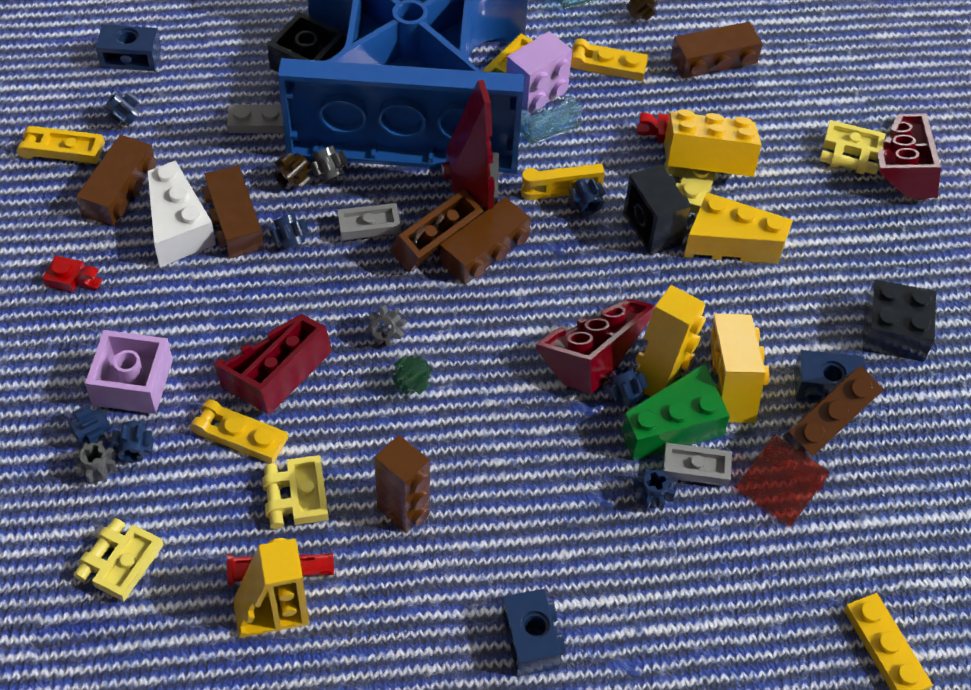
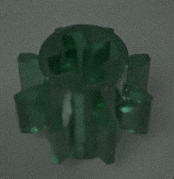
(412, 374)

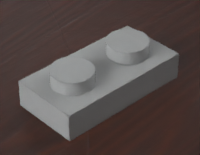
(255, 119)
(369, 221)
(697, 464)

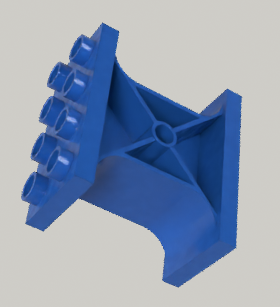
(402, 81)

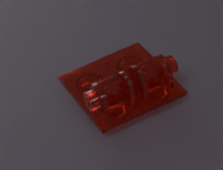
(783, 480)

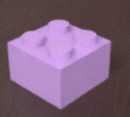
(545, 70)
(129, 371)

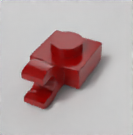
(650, 126)
(68, 273)

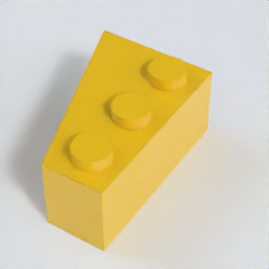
(737, 231)
(738, 365)
(271, 591)

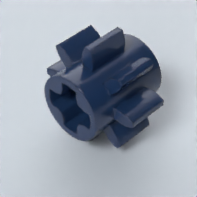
(122, 108)
(586, 196)
(289, 231)
(626, 385)
(89, 425)
(132, 441)
(654, 489)

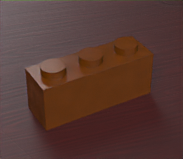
(716, 49)
(116, 180)
(232, 212)
(426, 235)
(485, 241)
(833, 412)
(403, 484)

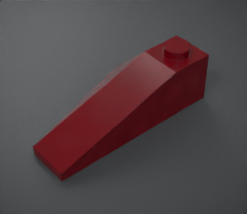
(470, 150)
(911, 157)
(596, 346)

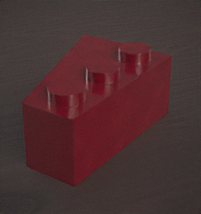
(276, 365)

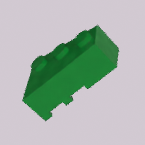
(679, 414)

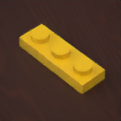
(886, 644)

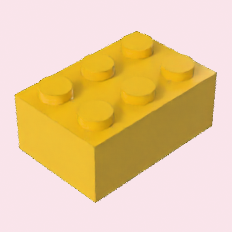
(712, 143)

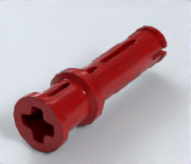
(310, 565)

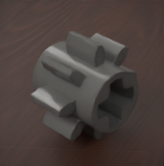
(328, 163)
(390, 318)
(95, 462)

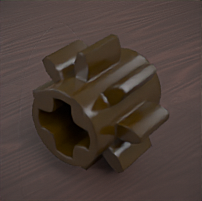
(642, 8)
(292, 170)

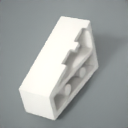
(177, 215)

